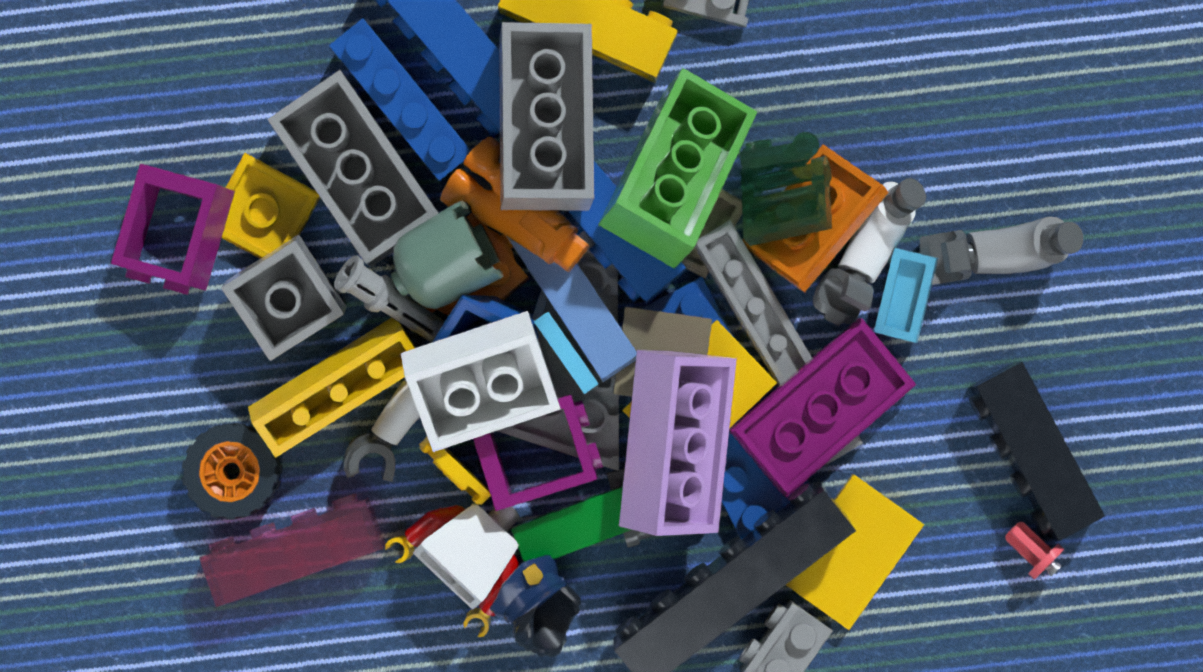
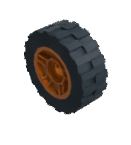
(211, 485)

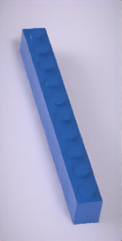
(472, 61)

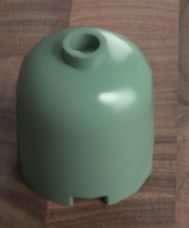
(444, 259)

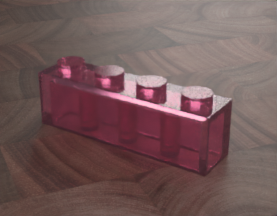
(292, 551)

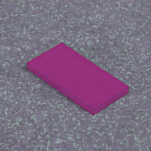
(822, 407)

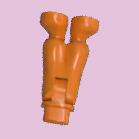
(539, 231)

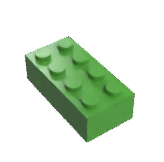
(678, 168)

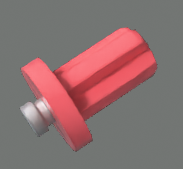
(1034, 549)

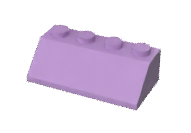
(677, 443)

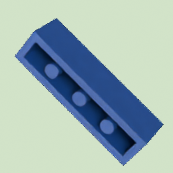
(401, 100)

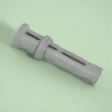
(380, 295)

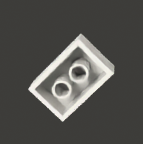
(479, 381)

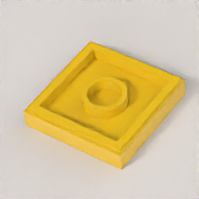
(266, 207)

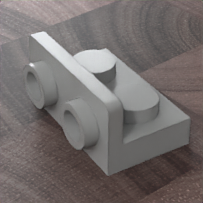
(788, 643)

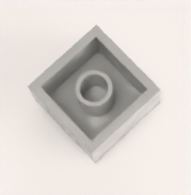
(284, 297)

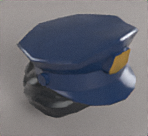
(538, 606)

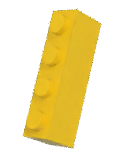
(618, 31)
(331, 387)

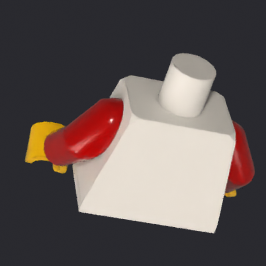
(466, 552)

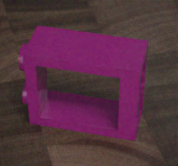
(204, 239)
(496, 475)

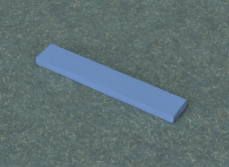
(579, 309)

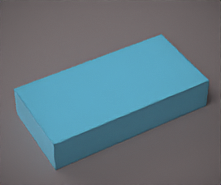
(906, 295)
(566, 352)

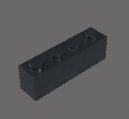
(1035, 451)

